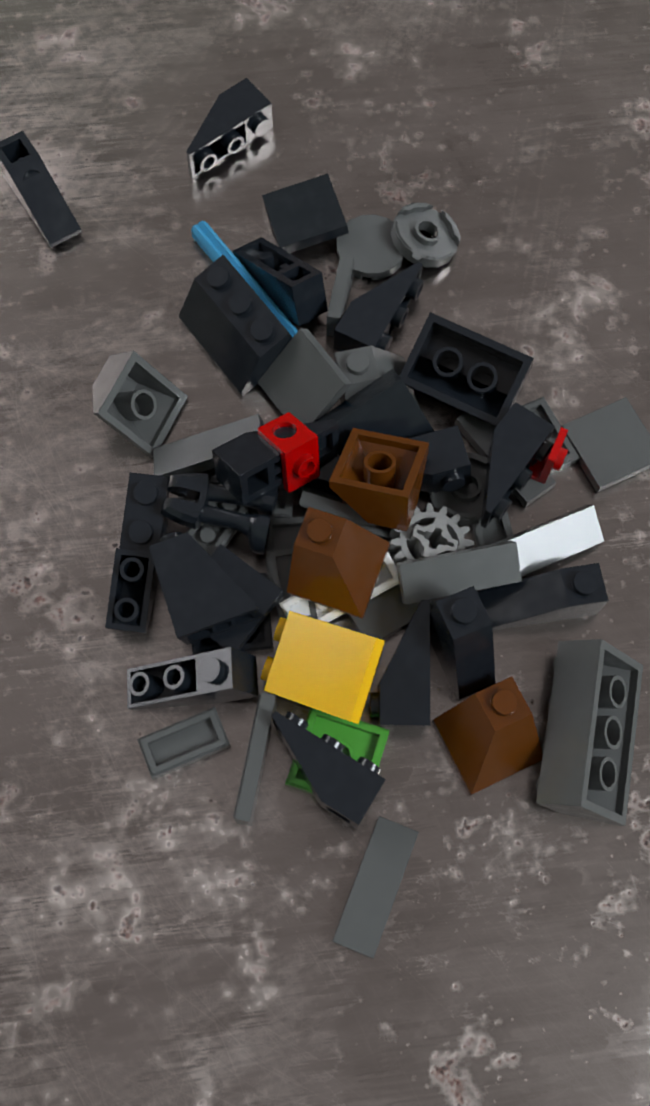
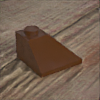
(380, 477)
(335, 563)
(490, 735)

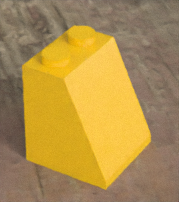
(322, 666)

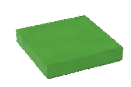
(358, 739)

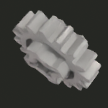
(439, 532)

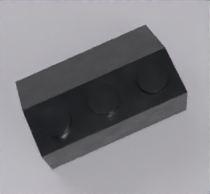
(233, 324)
(466, 369)

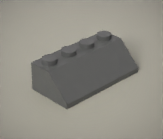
(590, 732)

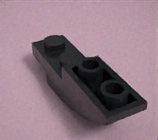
(134, 572)

